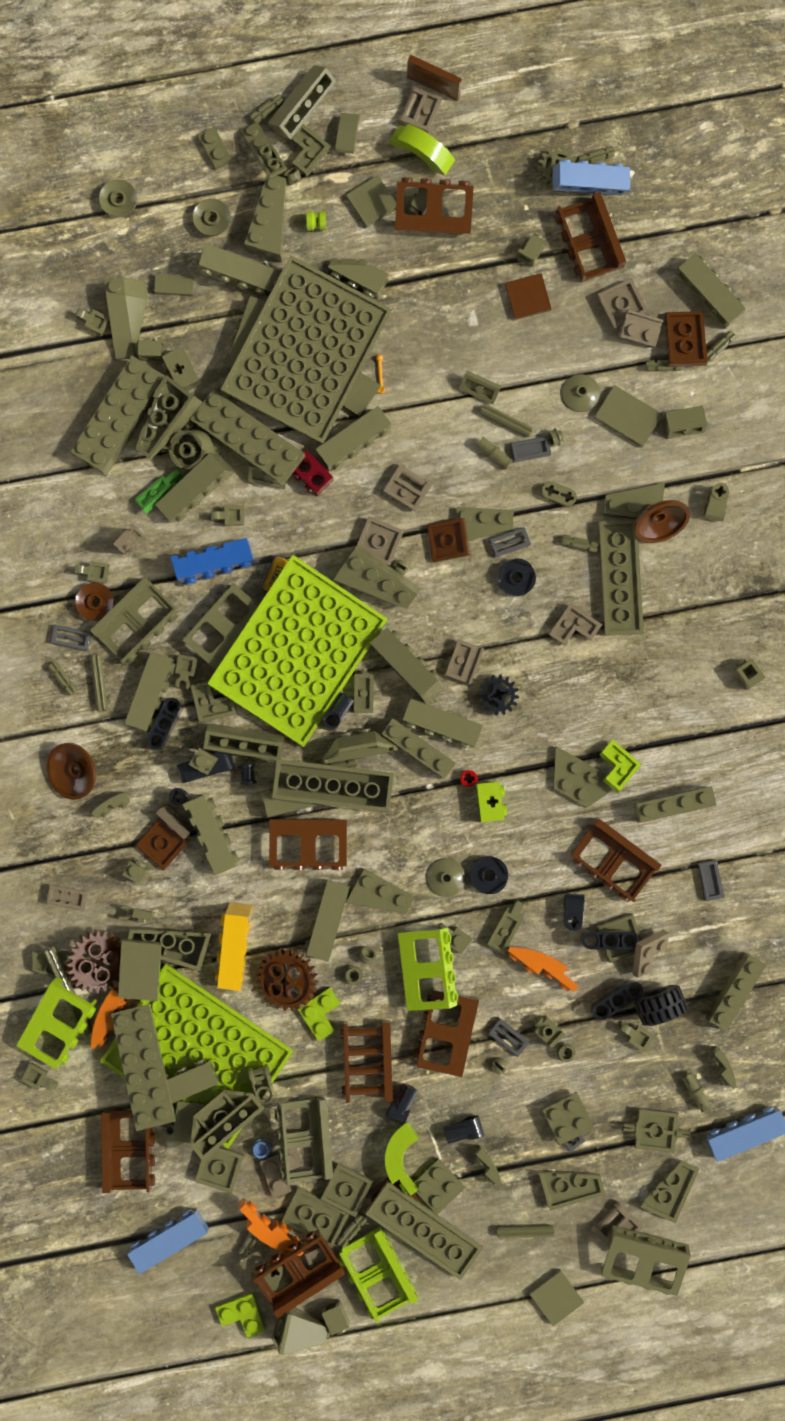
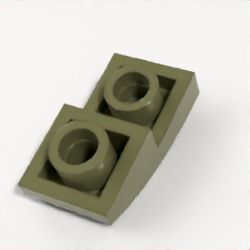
(347, 133)
(117, 801)
(727, 1076)
(491, 1171)

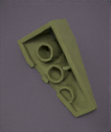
(126, 310)
(169, 413)

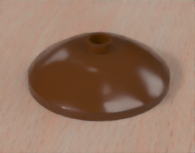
(661, 521)
(71, 771)

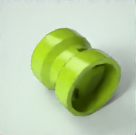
(312, 220)

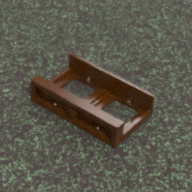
(433, 219)
(601, 235)
(307, 831)
(621, 850)
(458, 1035)
(115, 1149)
(305, 1281)

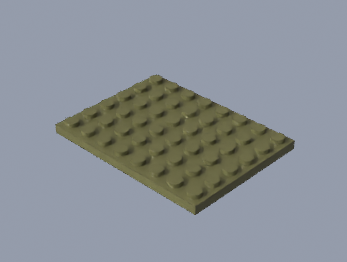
(306, 350)

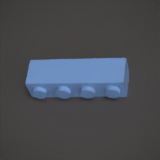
(591, 177)
(746, 1133)
(168, 1240)

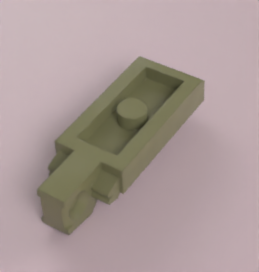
(506, 927)

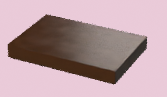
(434, 77)
(685, 339)

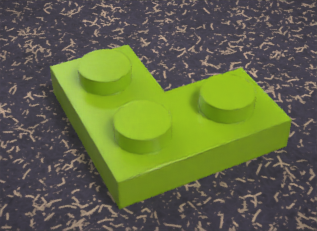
(623, 764)
(315, 1013)
(243, 1309)

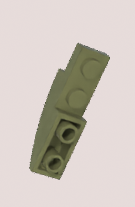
(263, 150)

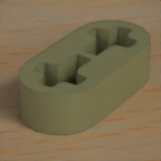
(560, 490)

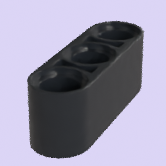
(164, 713)
(188, 773)
(599, 943)
(626, 999)

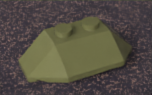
(358, 746)
(221, 1120)

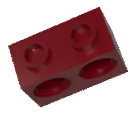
(315, 470)

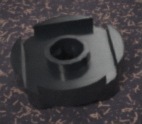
(507, 583)
(499, 877)

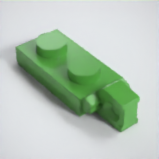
(158, 490)

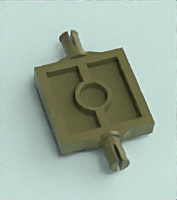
(656, 1130)

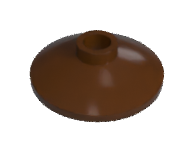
(85, 599)

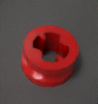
(465, 783)

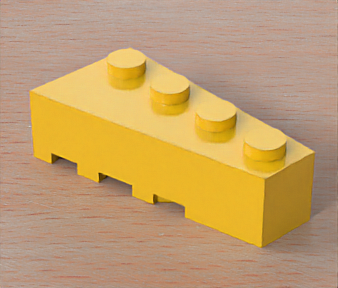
(234, 946)

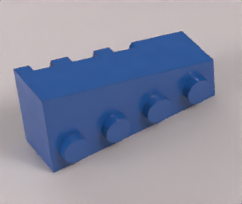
(213, 561)

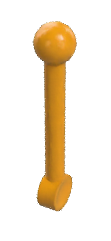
(379, 358)

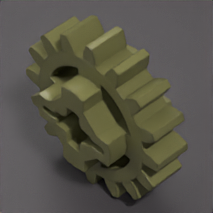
(554, 158)

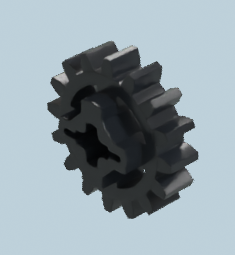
(500, 703)

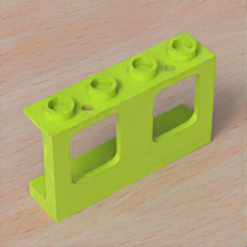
(415, 970)
(45, 1021)
(387, 1267)

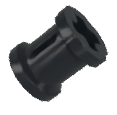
(247, 774)
(173, 792)

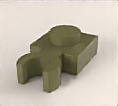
(186, 667)

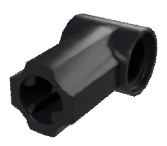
(338, 710)
(400, 1108)
(469, 1129)

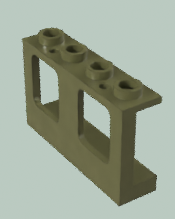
(127, 612)
(222, 624)
(316, 1138)
(649, 1250)

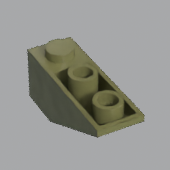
(361, 277)

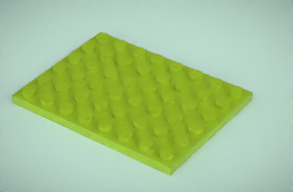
(297, 650)
(200, 1026)

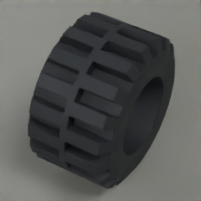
(661, 1005)

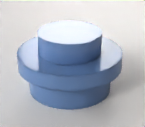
(261, 1148)

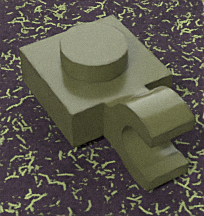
(95, 321)
(232, 515)
(96, 571)
(142, 915)
(459, 939)
(638, 1037)
(36, 1077)

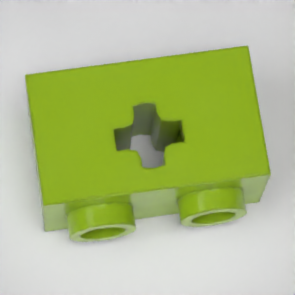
(484, 792)

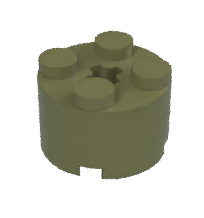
(190, 448)

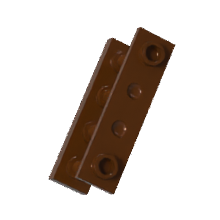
(384, 1070)

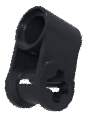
(573, 907)

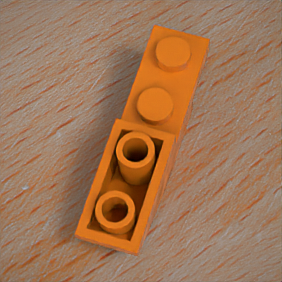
(537, 960)
(104, 1021)
(273, 1234)

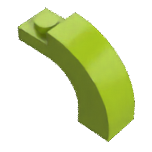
(424, 146)
(394, 1155)

